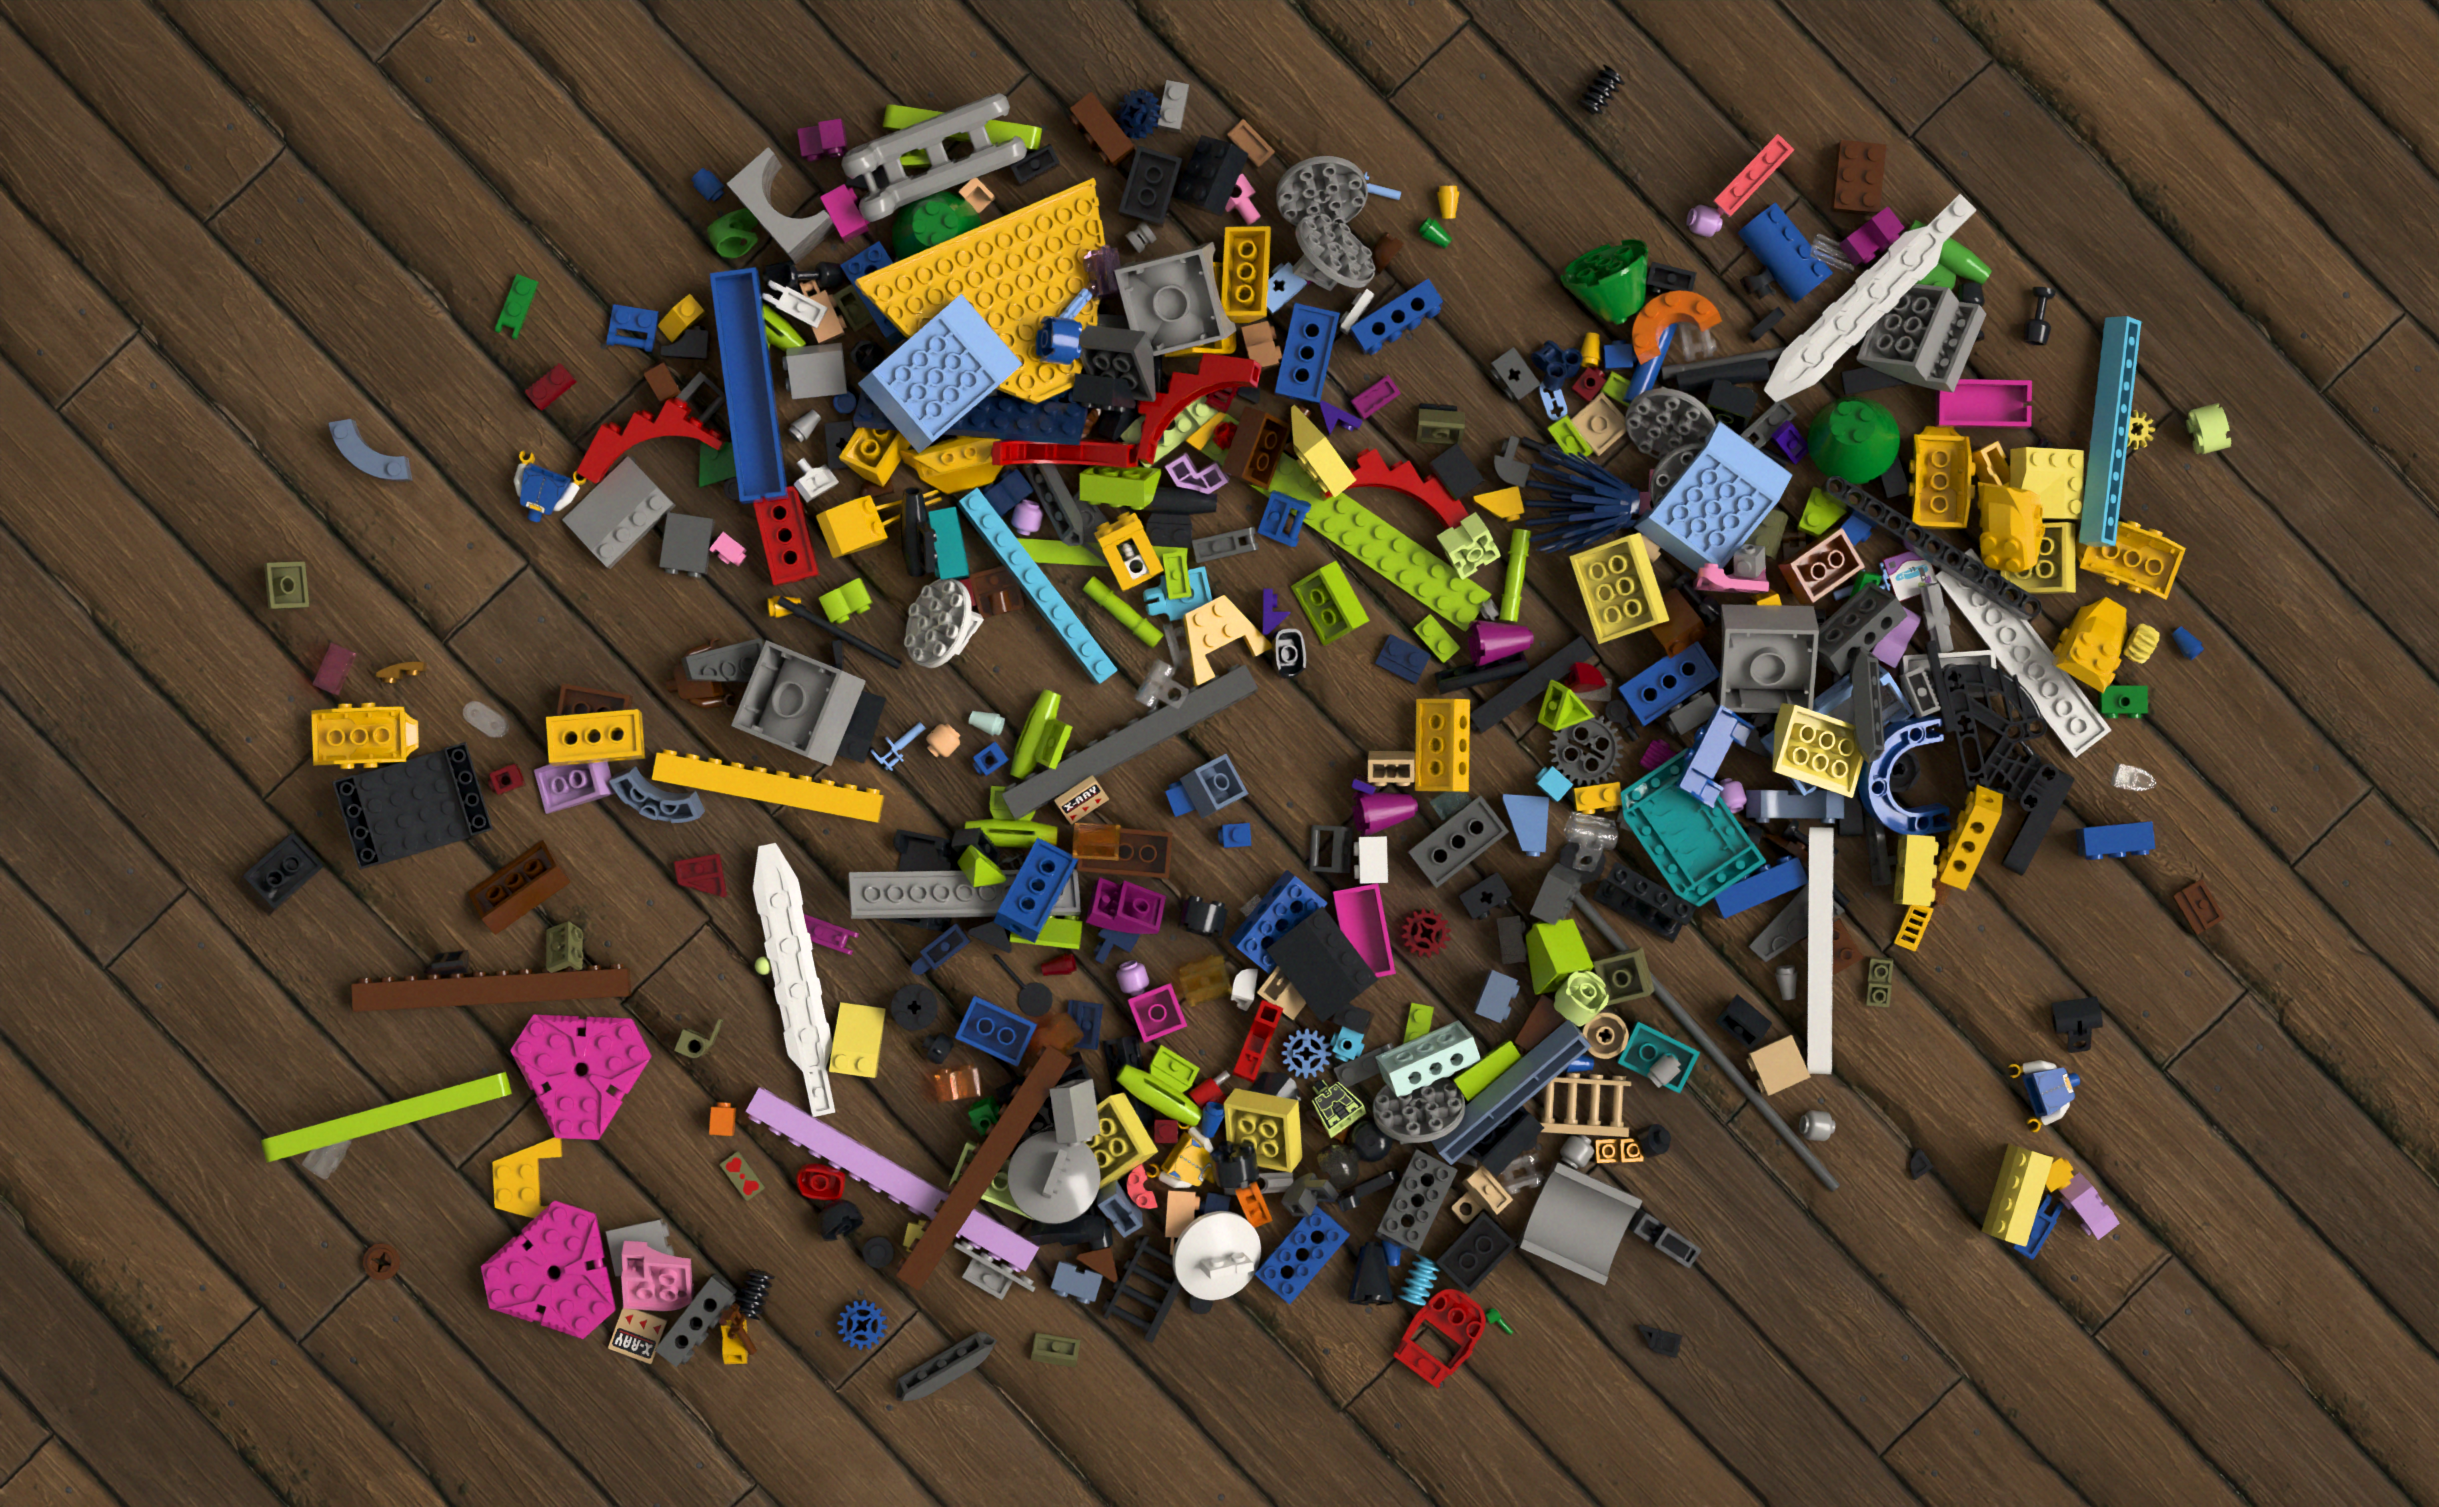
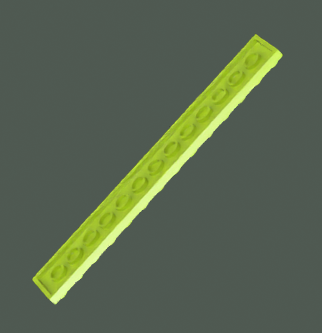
(1374, 542)

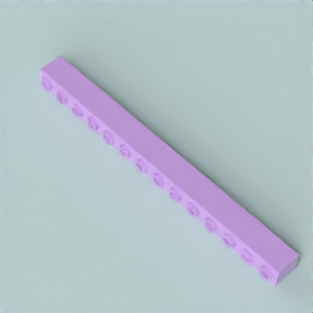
(885, 1176)

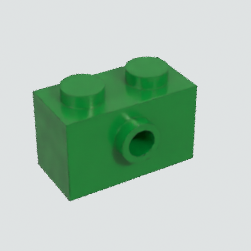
(2123, 700)

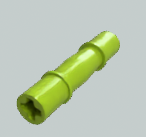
(1515, 575)
(1123, 612)

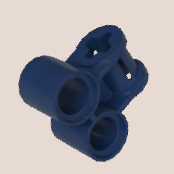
(1555, 362)

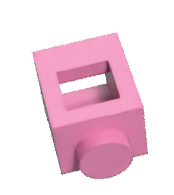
(728, 549)

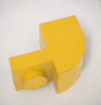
(733, 1349)

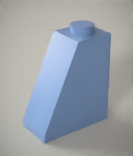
(1529, 821)

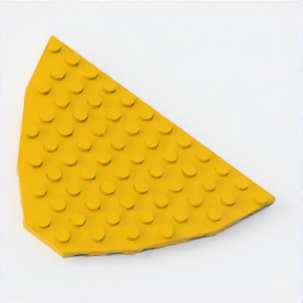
(1013, 278)

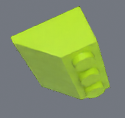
(1119, 486)
(1330, 603)
(1057, 933)
(1483, 1073)

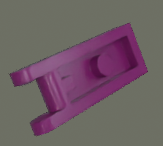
(828, 934)

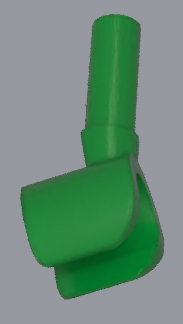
(1493, 1316)

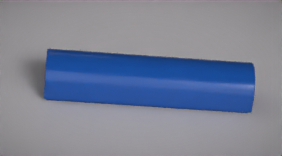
(1646, 374)

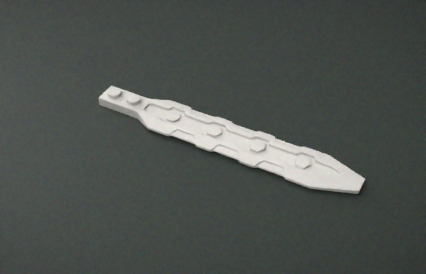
(1864, 303)
(794, 973)

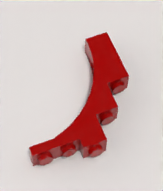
(1215, 374)
(612, 442)
(1087, 453)
(1404, 479)

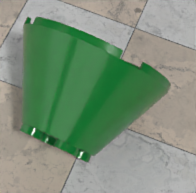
(931, 222)
(1610, 279)
(1853, 439)

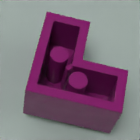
(823, 140)
(1875, 234)

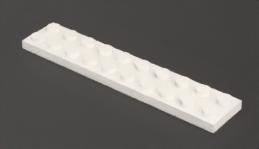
(2028, 657)

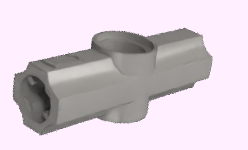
(1936, 616)
(1274, 1183)

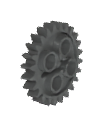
(1576, 769)

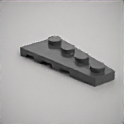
(1092, 518)
(724, 664)
(1786, 927)

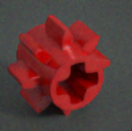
(1224, 434)

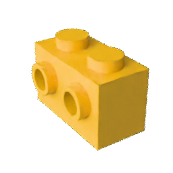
(1597, 796)
(2059, 1174)

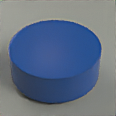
(845, 403)

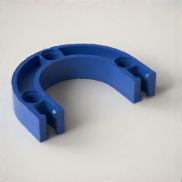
(1879, 800)

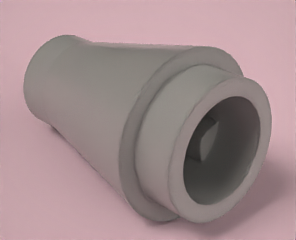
(803, 427)
(1787, 978)

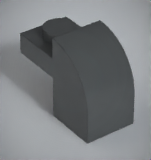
(1508, 470)
(1306, 1192)

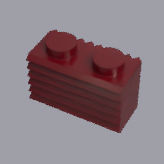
(550, 386)

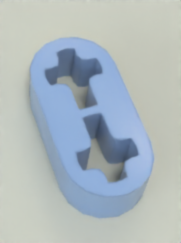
(1547, 402)

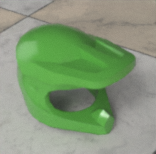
(730, 229)

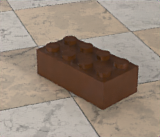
(1140, 854)

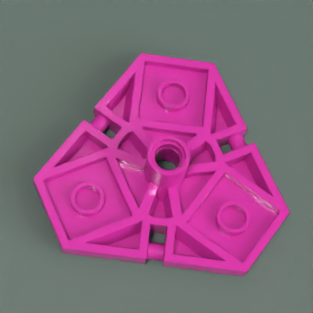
(551, 1051)
(520, 1277)

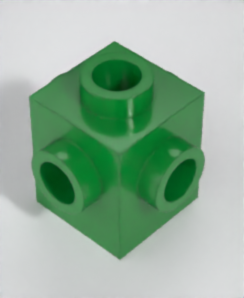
(984, 1113)

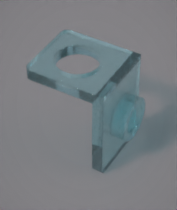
(1450, 803)

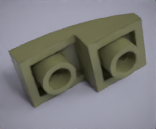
(1879, 981)

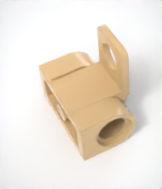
(1482, 1193)

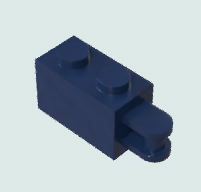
(941, 949)

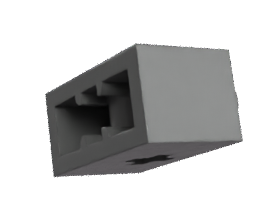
(1513, 362)

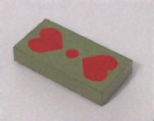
(742, 1176)

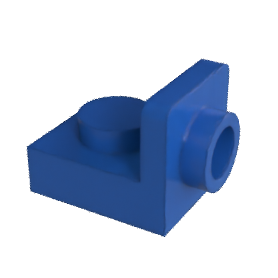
(1235, 835)

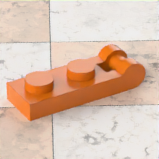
(1253, 1205)

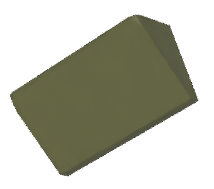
(1055, 1350)

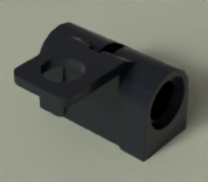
(2077, 1020)

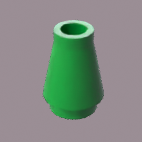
(1434, 233)

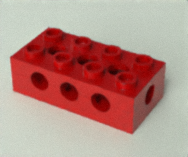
(800, 542)

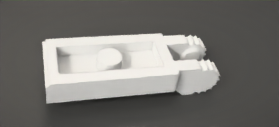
(797, 305)

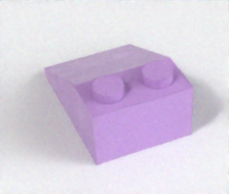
(573, 784)

